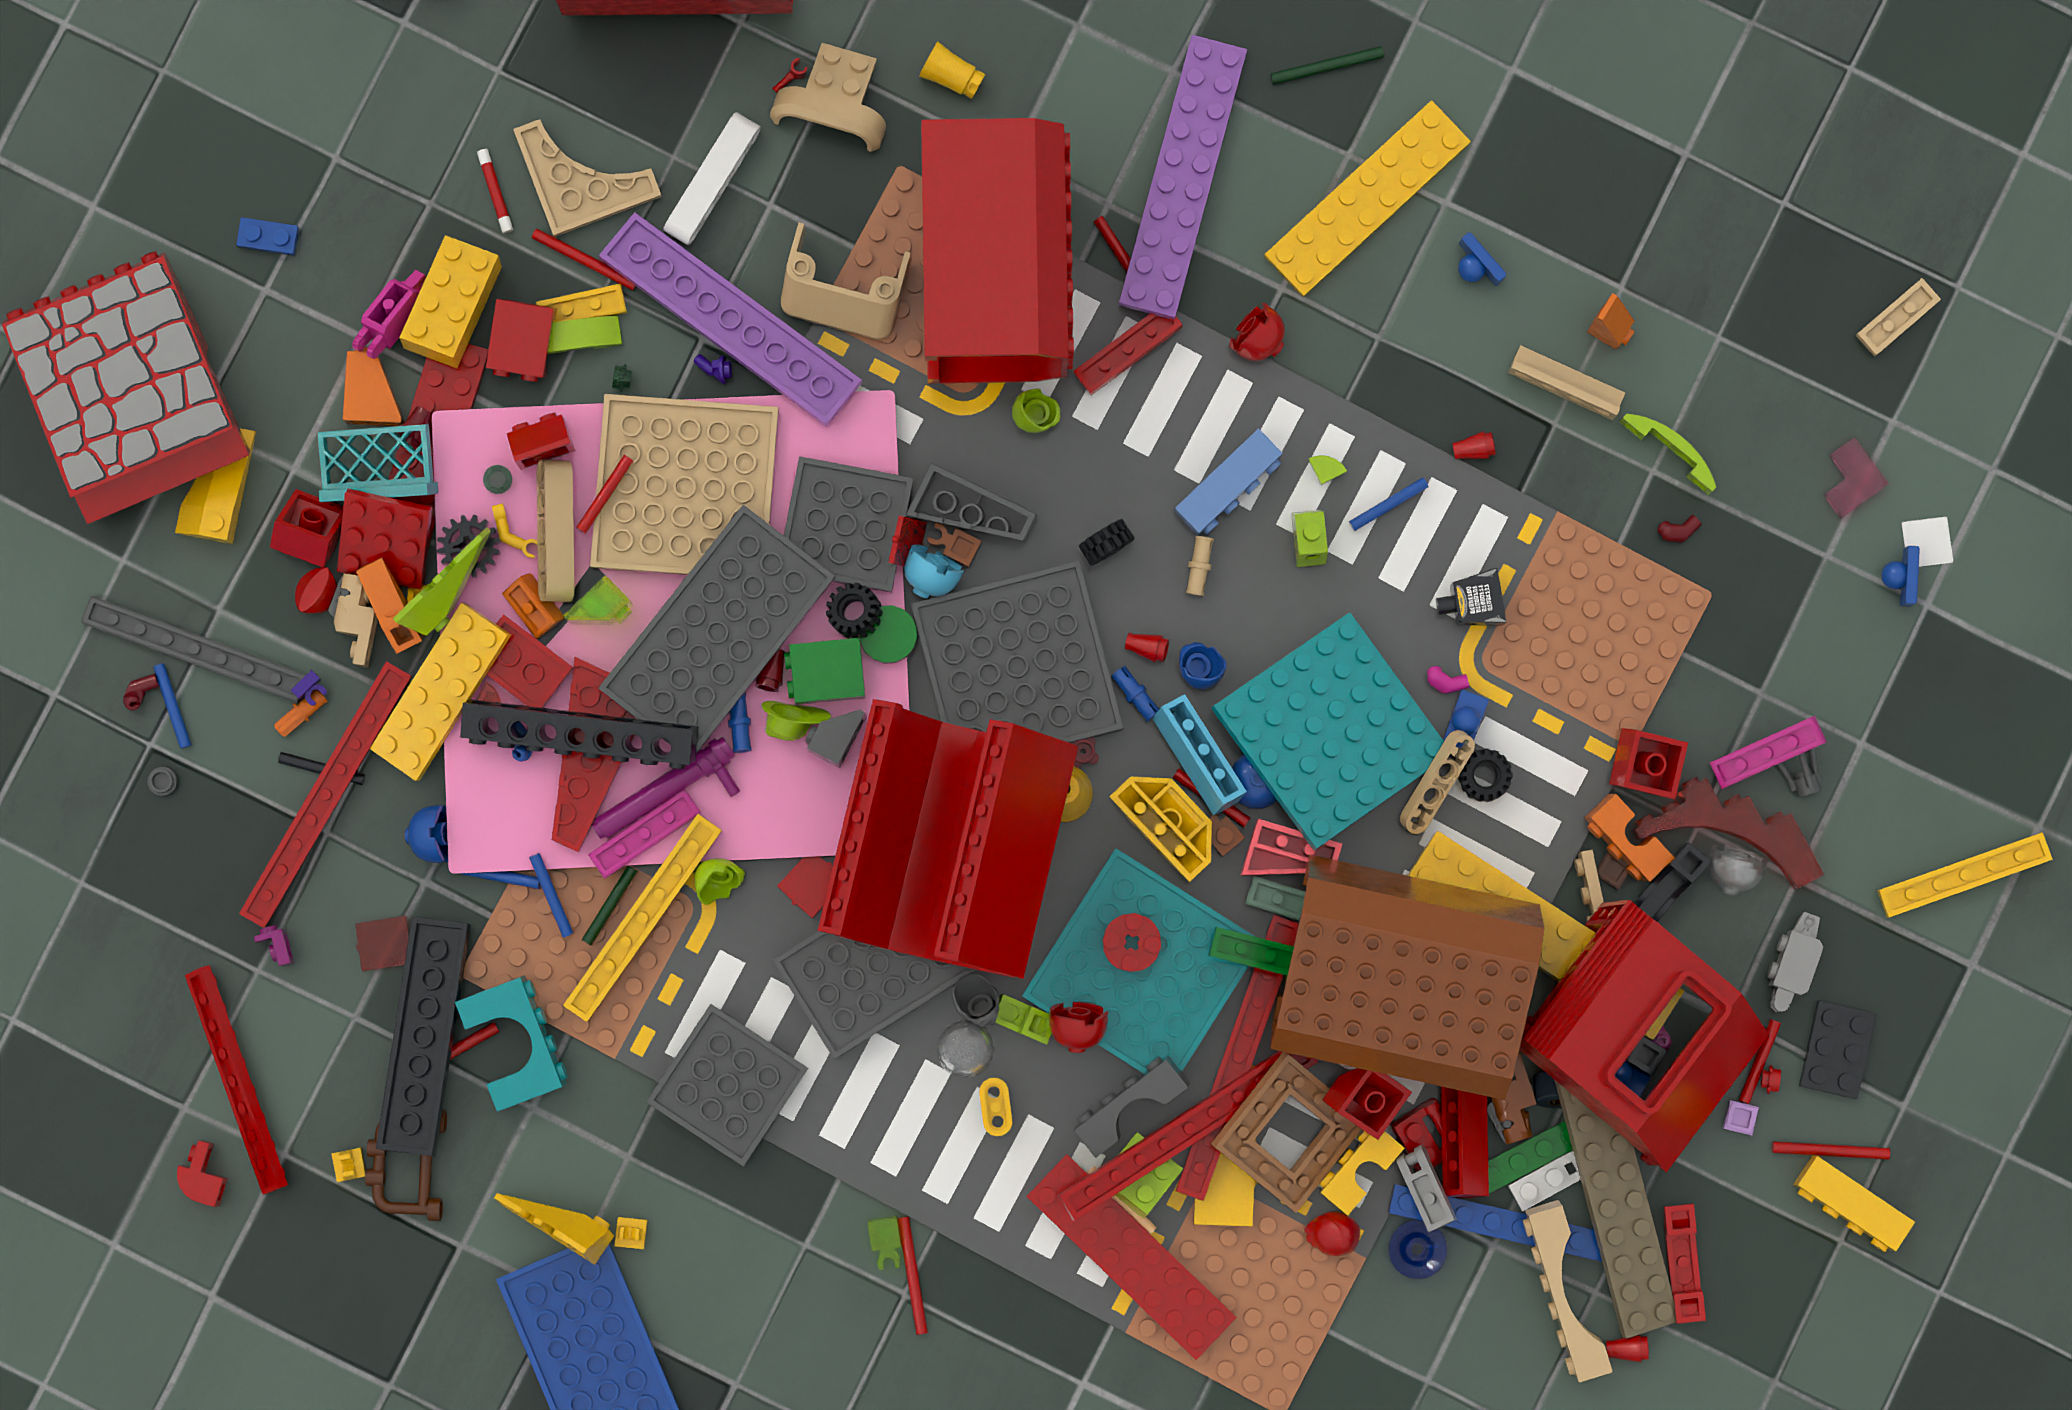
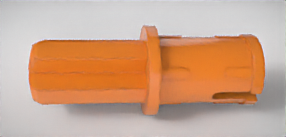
(299, 714)

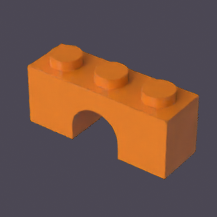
(1609, 822)

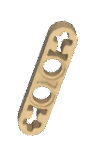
(1441, 783)

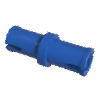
(1135, 693)
(740, 725)

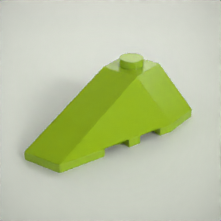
(438, 599)

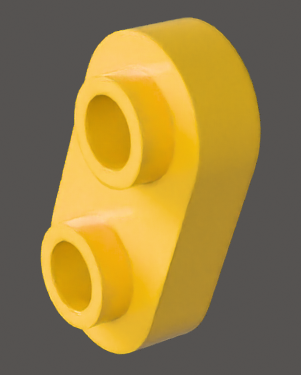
(995, 1106)

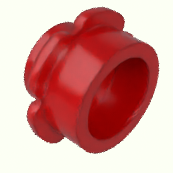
(1771, 1079)

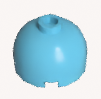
(931, 572)

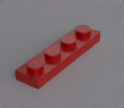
(1125, 351)

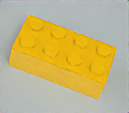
(450, 301)

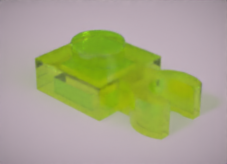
(884, 1237)

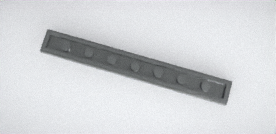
(191, 648)

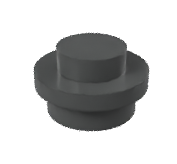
(162, 781)

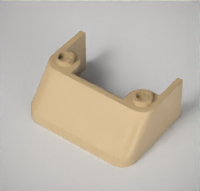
(836, 306)

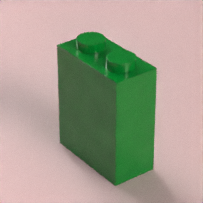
(825, 671)

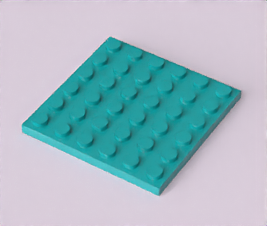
(1330, 730)
(1151, 1009)

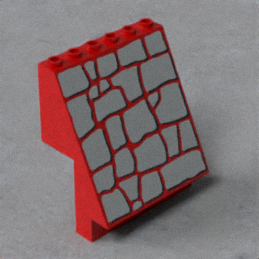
(124, 387)

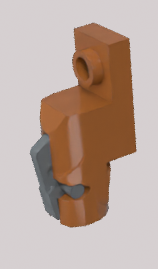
(1509, 1114)

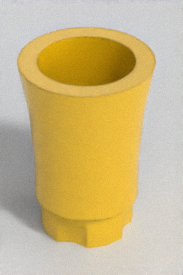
(951, 71)

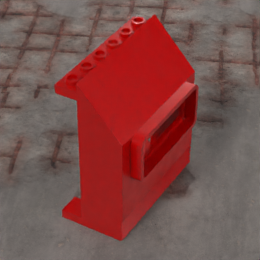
(1608, 1007)

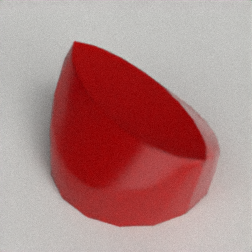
(315, 591)

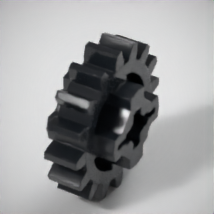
(453, 548)

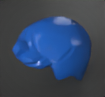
(1201, 665)

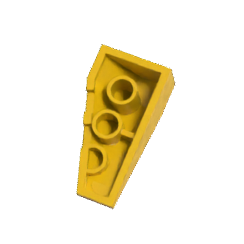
(215, 500)
(572, 1229)

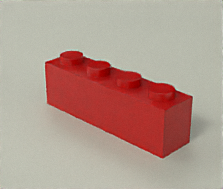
(1464, 1144)

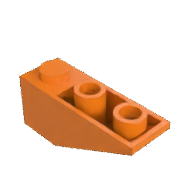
(387, 603)

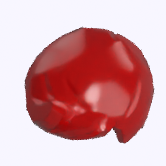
(1333, 1233)

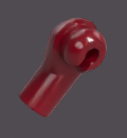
(1678, 532)
(136, 690)

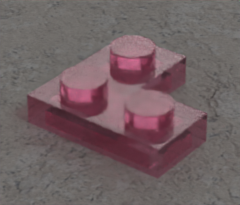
(1861, 479)

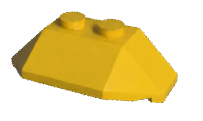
(1167, 821)

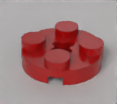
(1131, 959)

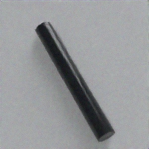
(313, 766)

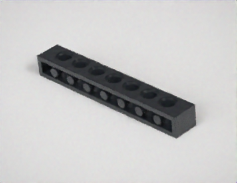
(681, 737)

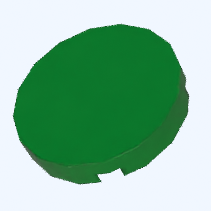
(893, 636)

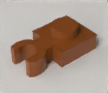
(959, 546)
(1224, 834)

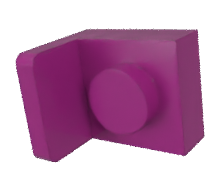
(280, 949)

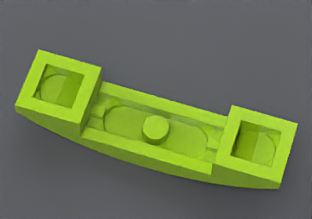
(585, 333)
(1700, 474)

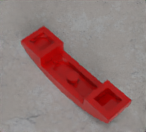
(1683, 1263)

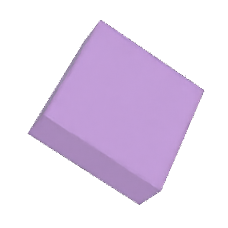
(1740, 1117)

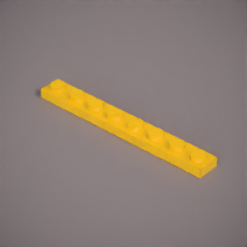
(642, 917)

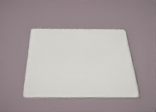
(1931, 537)

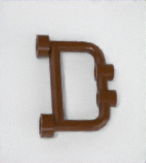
(377, 1177)

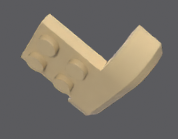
(835, 96)

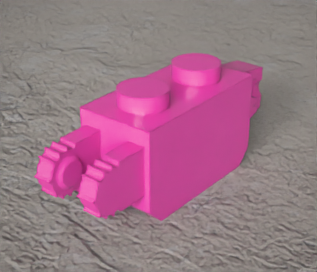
(388, 314)

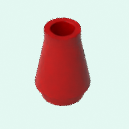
(1475, 447)
(1148, 646)
(1629, 1349)

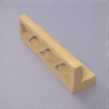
(1566, 382)

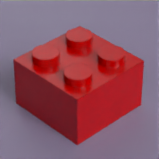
(1648, 763)

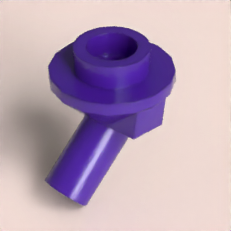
(718, 368)

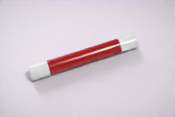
(495, 191)

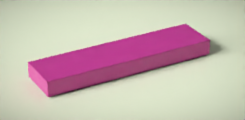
(1768, 752)
(644, 833)

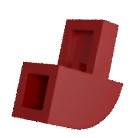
(198, 1183)

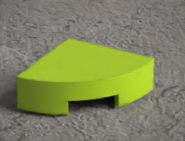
(1326, 468)

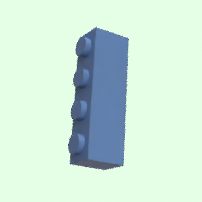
(1228, 482)

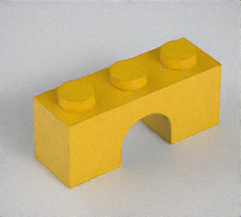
(1341, 1186)

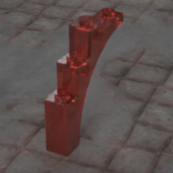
(1778, 840)

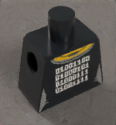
(1475, 600)

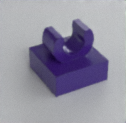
(307, 686)

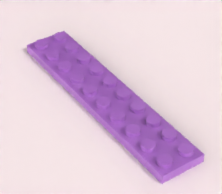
(1182, 177)
(730, 319)

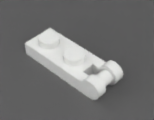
(1544, 1182)

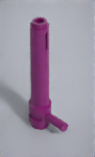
(708, 761)

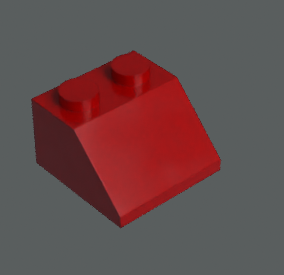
(540, 440)
(307, 528)
(1367, 1099)

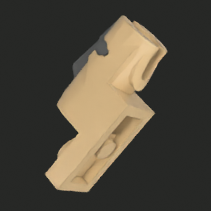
(354, 617)

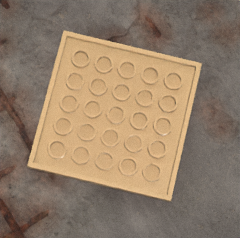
(685, 480)

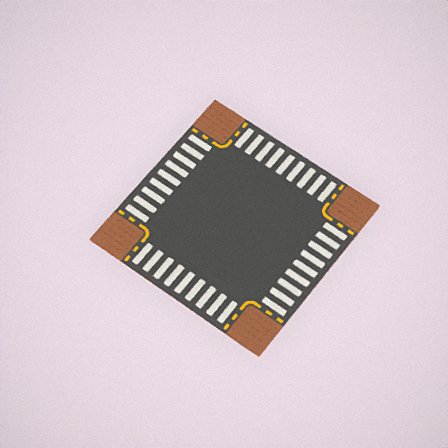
(1573, 665)

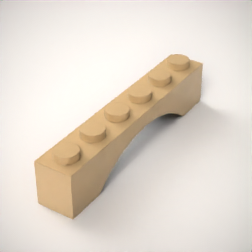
(1550, 1234)

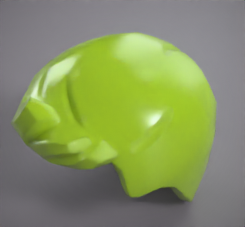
(1035, 411)
(716, 879)

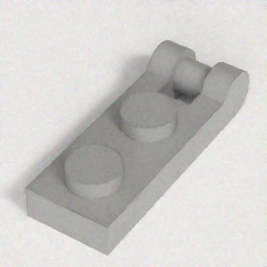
(1426, 1189)

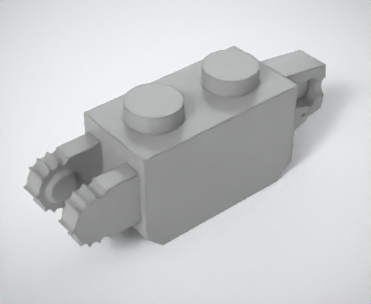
(1796, 962)

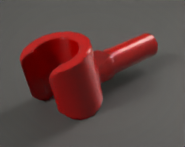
(793, 74)

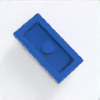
(267, 236)

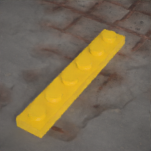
(1964, 875)

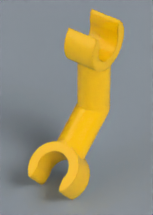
(505, 535)

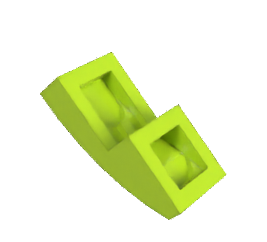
(1023, 1019)

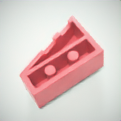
(1281, 851)

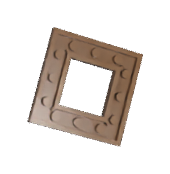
(1238, 1135)

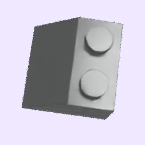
(835, 737)

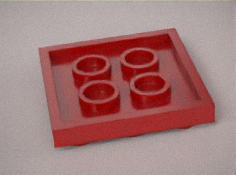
(387, 529)

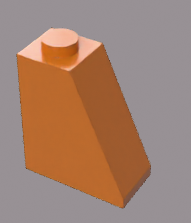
(369, 392)

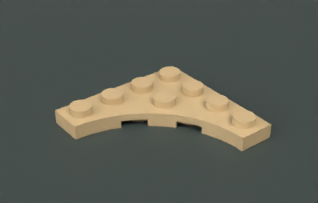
(574, 193)

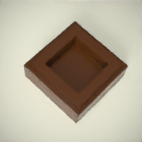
(1612, 871)

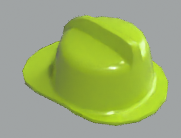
(791, 721)

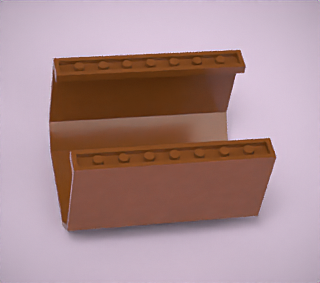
(1409, 977)

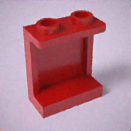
(520, 339)

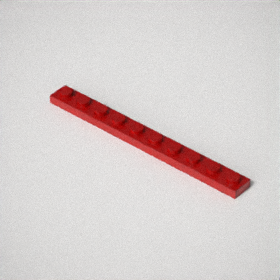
(325, 794)
(1237, 1057)
(1166, 1141)

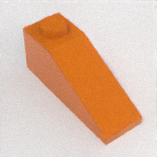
(1612, 323)

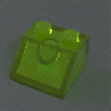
(601, 606)

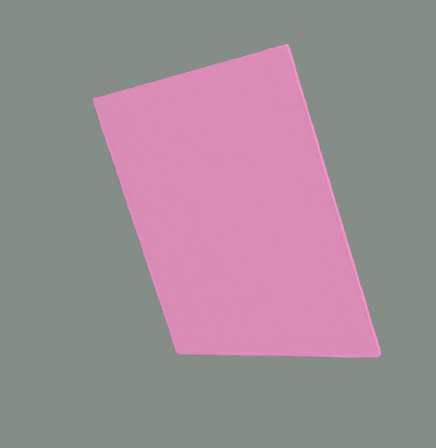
(787, 797)

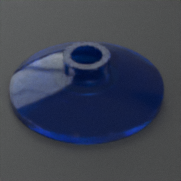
(1428, 1261)

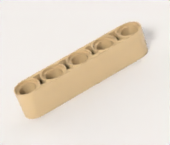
(555, 530)

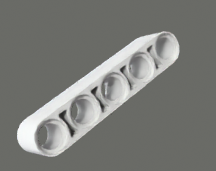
(712, 178)

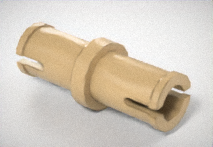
(1199, 565)

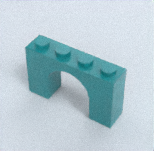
(516, 1001)

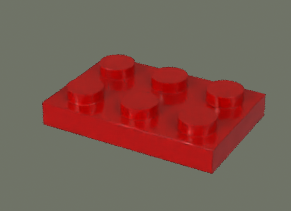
(528, 667)

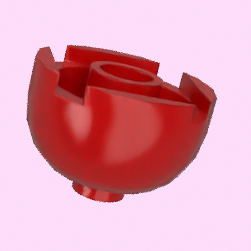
(1259, 335)
(1078, 1025)

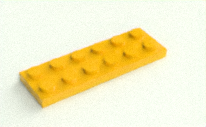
(439, 690)

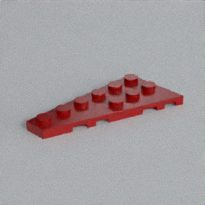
(582, 779)

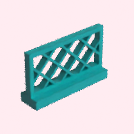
(385, 487)

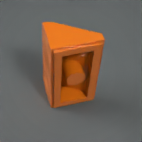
(536, 614)

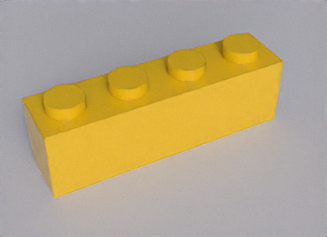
(1853, 1203)

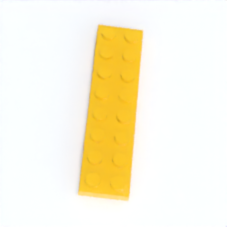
(1367, 198)

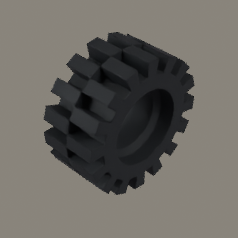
(1106, 542)
(843, 599)
(1502, 781)

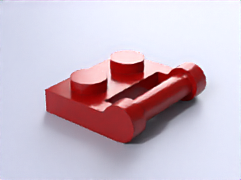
(1413, 1132)

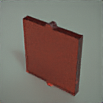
(382, 943)

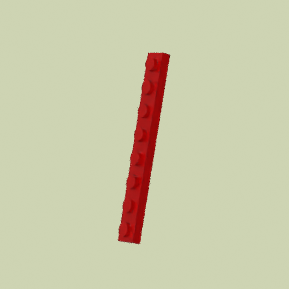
(236, 1079)

